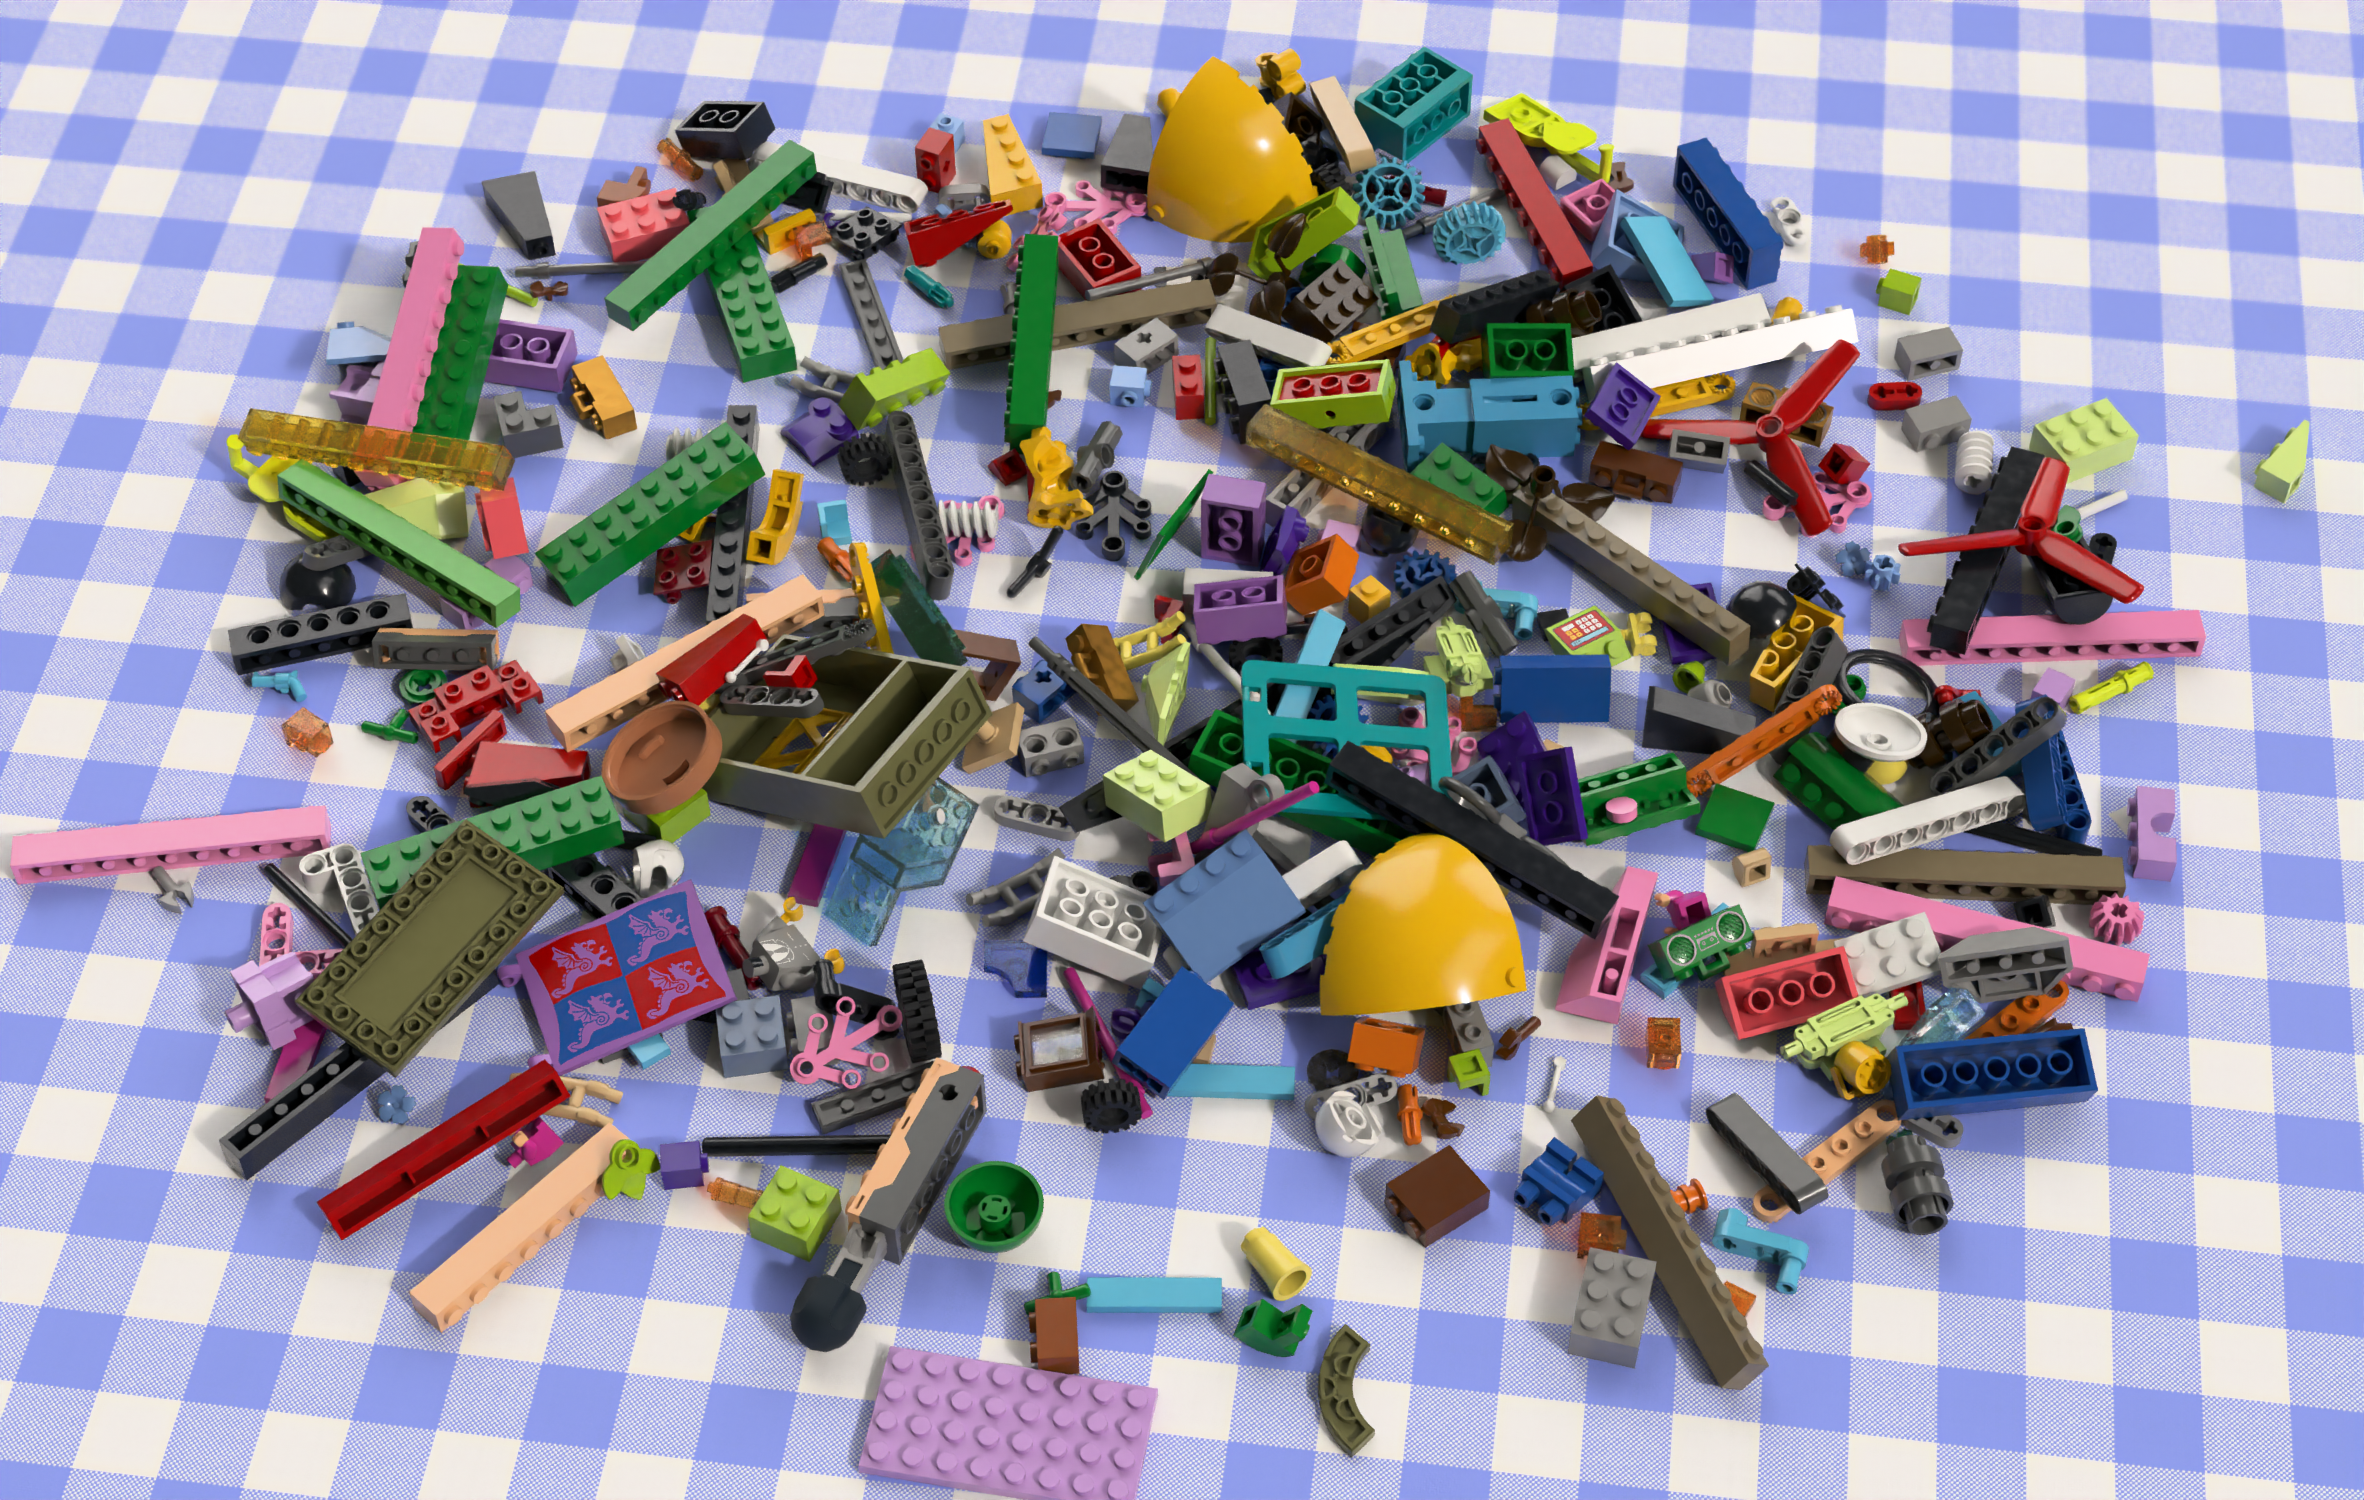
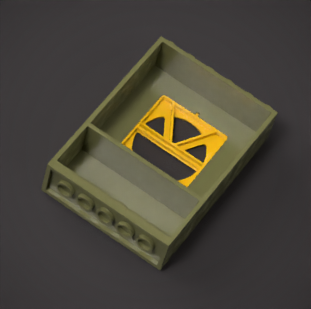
(891, 741)

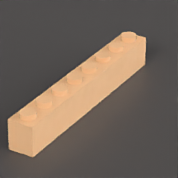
(516, 1233)

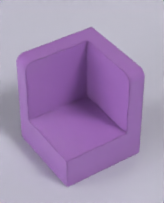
(1714, 266)

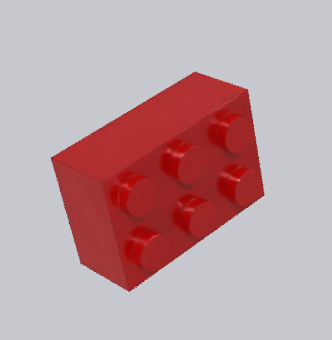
(1095, 258)

